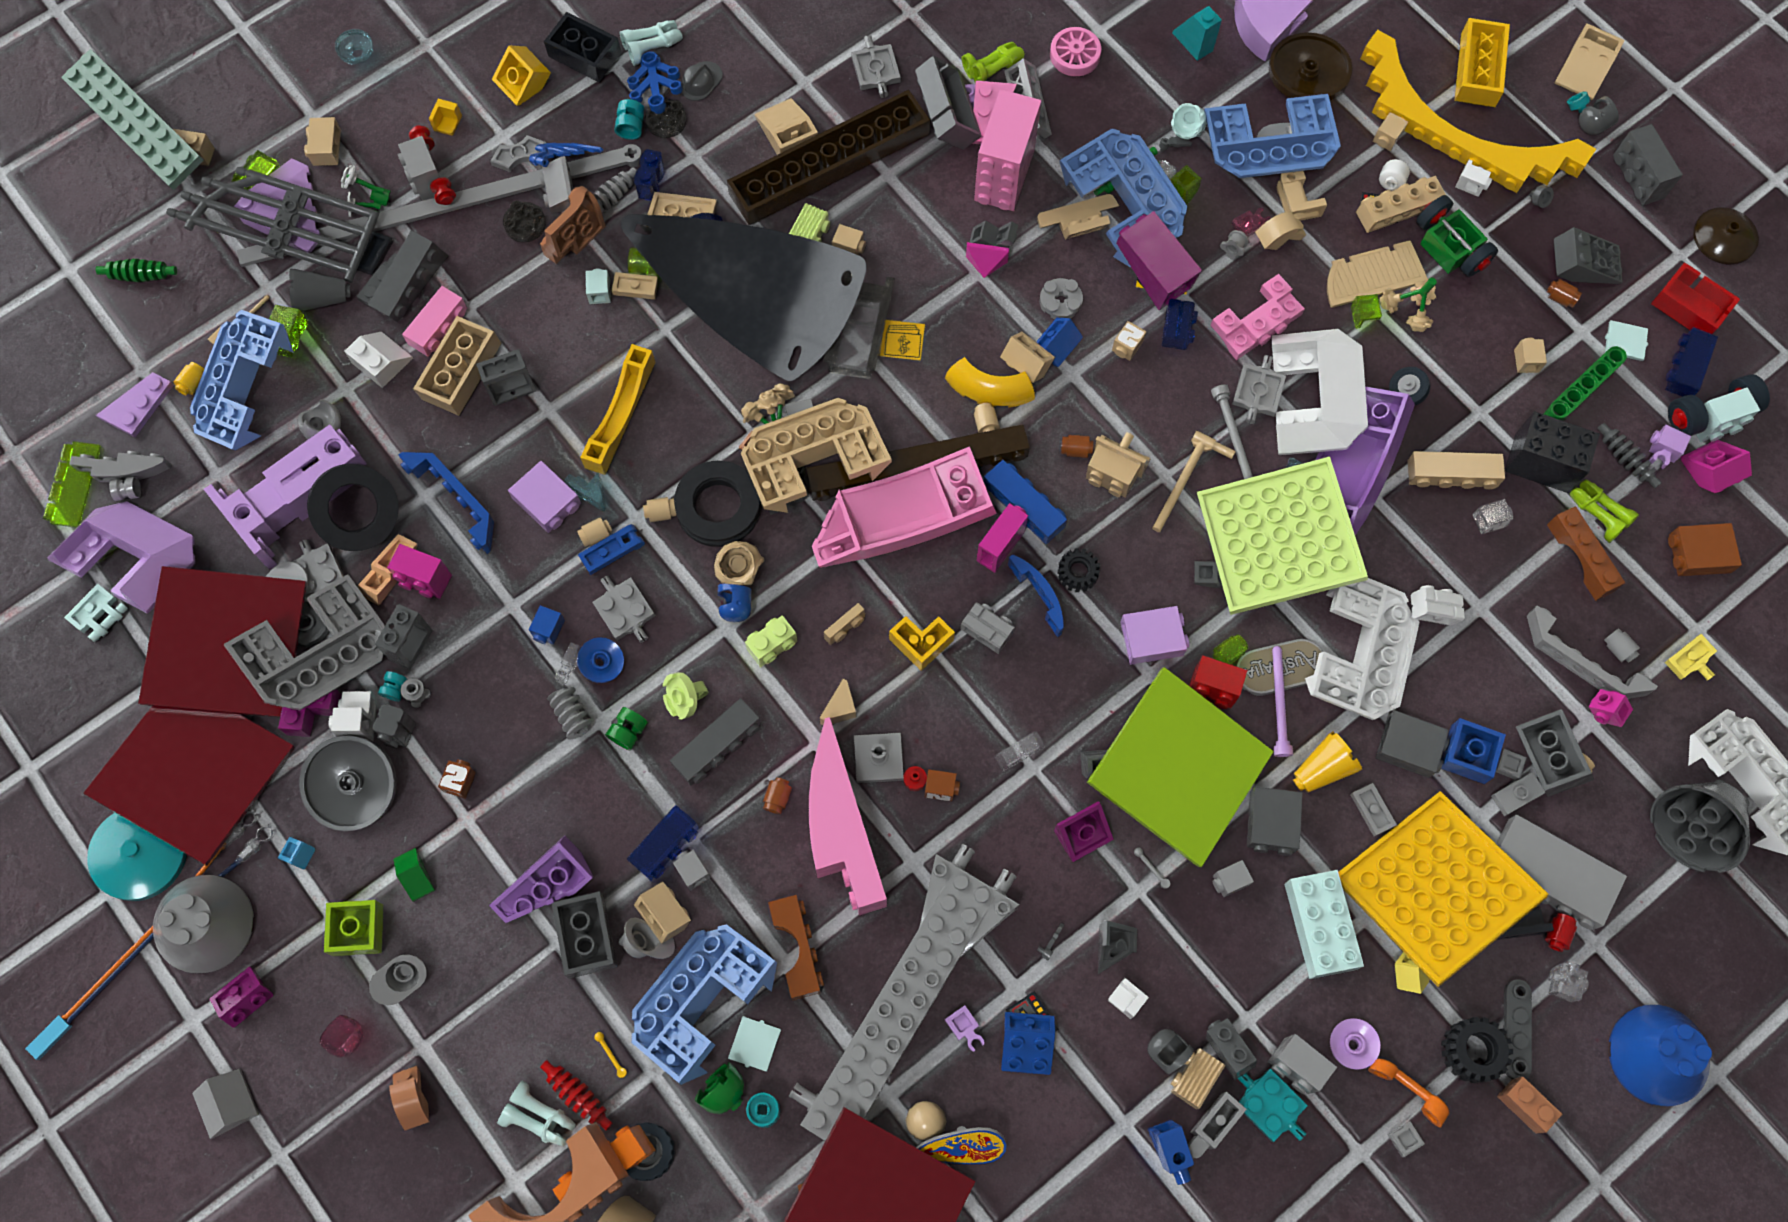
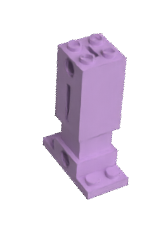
(284, 491)

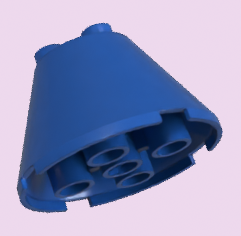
(1659, 1055)

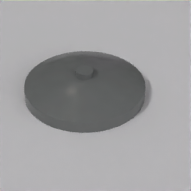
(347, 783)

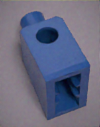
(1169, 1140)

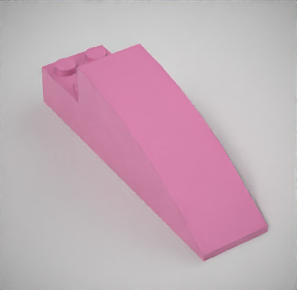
(838, 829)

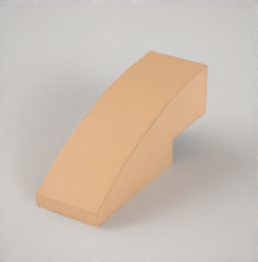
(379, 580)

